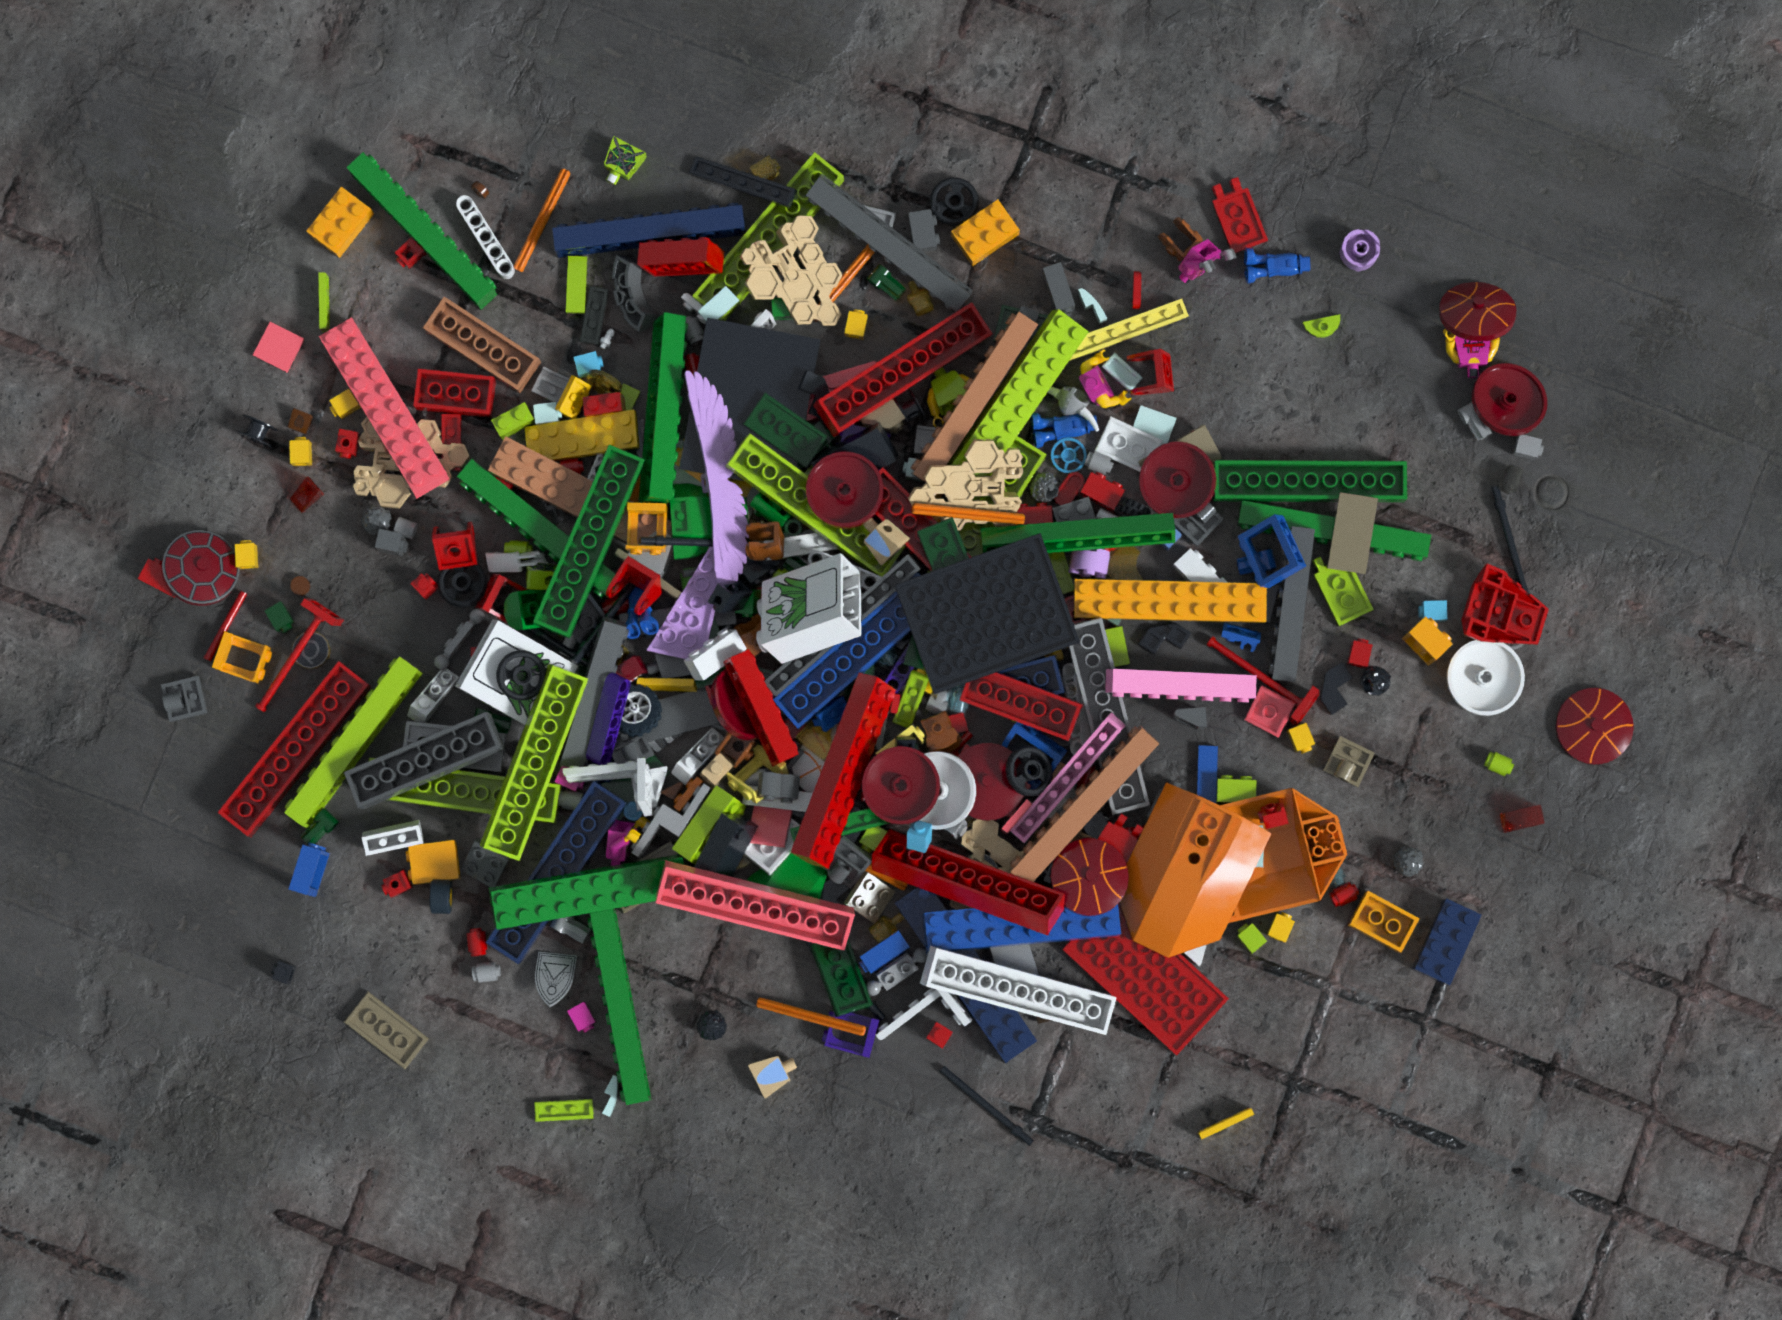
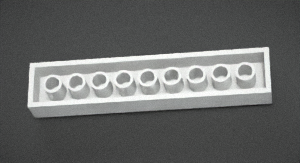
(1018, 990)

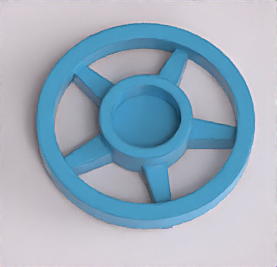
(1068, 455)

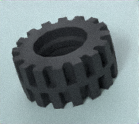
(1129, 507)

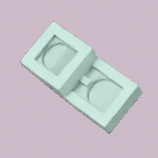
(1089, 302)
(612, 1090)

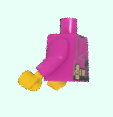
(621, 838)

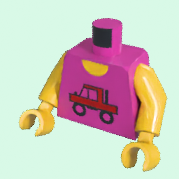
(1470, 353)
(1096, 384)

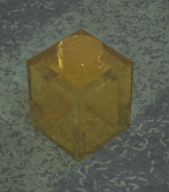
(766, 168)

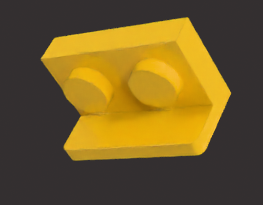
(572, 397)

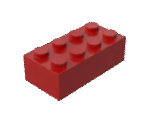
(680, 257)
(454, 393)

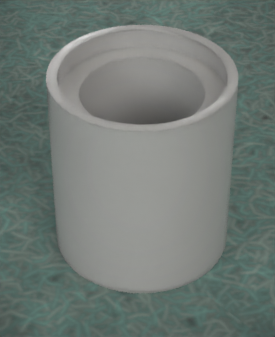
(406, 527)

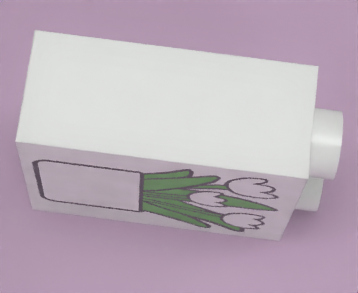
(810, 609)
(480, 672)

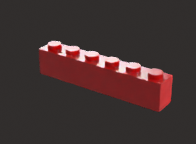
(761, 707)

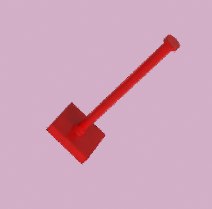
(320, 614)
(1302, 705)

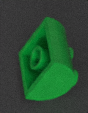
(769, 510)
(522, 608)

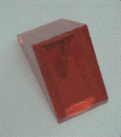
(306, 494)

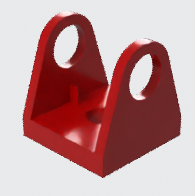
(1163, 372)
(462, 540)
(640, 576)
(493, 587)

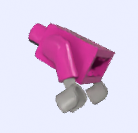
(1201, 260)

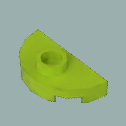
(1322, 327)

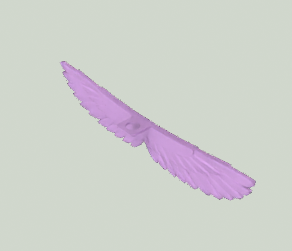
(725, 500)

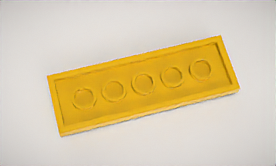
(584, 435)

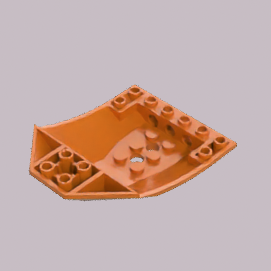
(1297, 857)
(1184, 904)

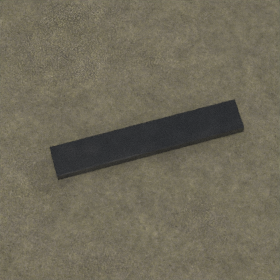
(742, 182)

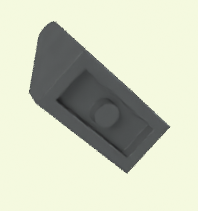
(1192, 717)

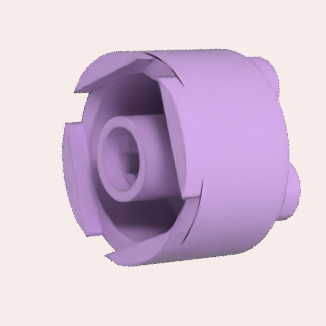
(1360, 260)
(1089, 563)

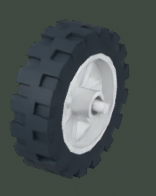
(634, 709)

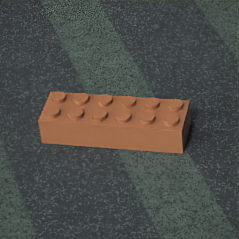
(482, 345)

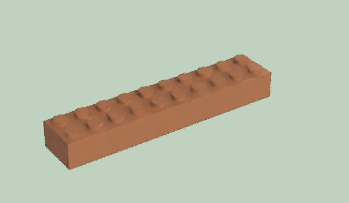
(976, 394)
(556, 484)
(1084, 805)

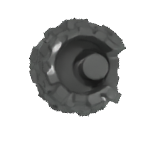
(1043, 487)
(375, 519)
(1408, 861)

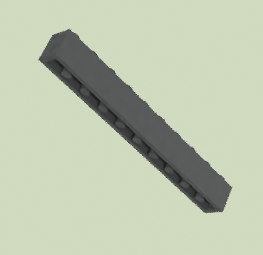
(889, 243)
(869, 602)

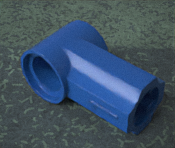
(1266, 558)

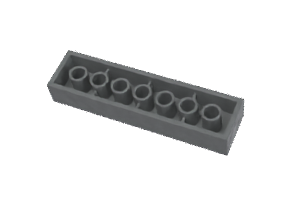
(424, 760)

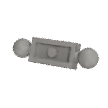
(463, 631)
(896, 971)

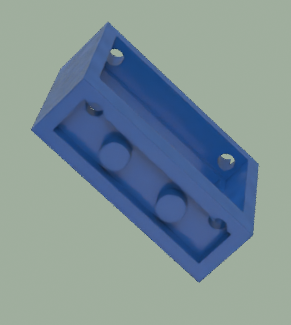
(1288, 544)
(1040, 741)
(309, 869)
(883, 953)

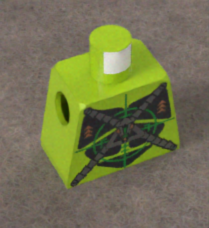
(622, 160)
(537, 576)

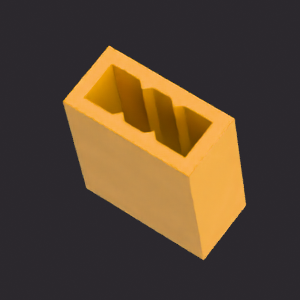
(433, 861)

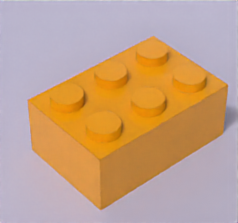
(340, 222)
(985, 232)
(1427, 640)
(1383, 921)

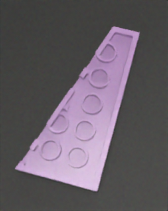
(691, 616)

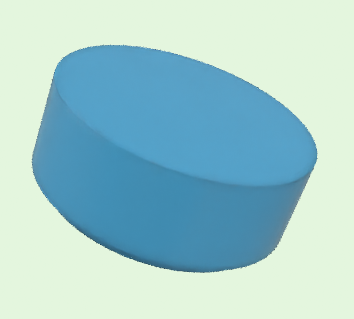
(630, 811)

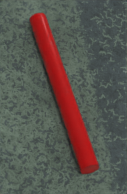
(225, 625)

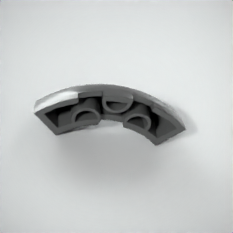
(629, 293)

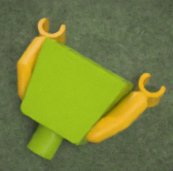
(944, 392)

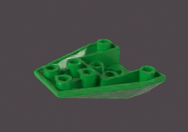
(691, 518)
(794, 876)

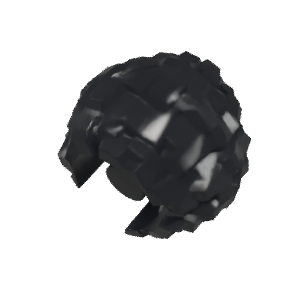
(1375, 680)
(711, 1025)

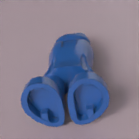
(1275, 264)
(1062, 427)
(647, 623)

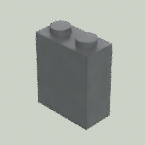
(1058, 288)

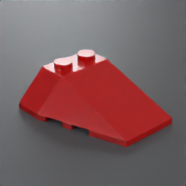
(1502, 610)

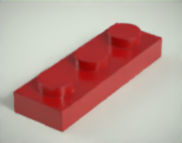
(452, 431)

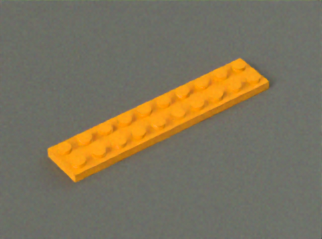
(1169, 600)

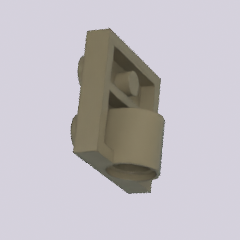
(1348, 761)
(869, 897)

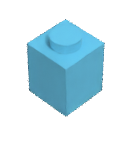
(587, 362)
(1433, 609)
(919, 836)

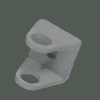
(657, 563)

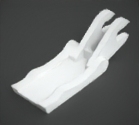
(510, 561)

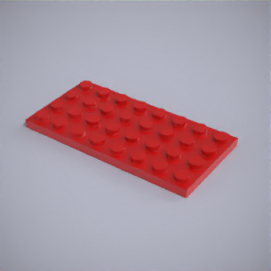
(1157, 990)

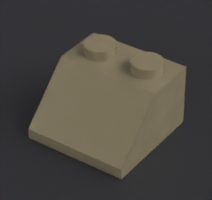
(889, 417)

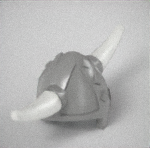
(1074, 401)

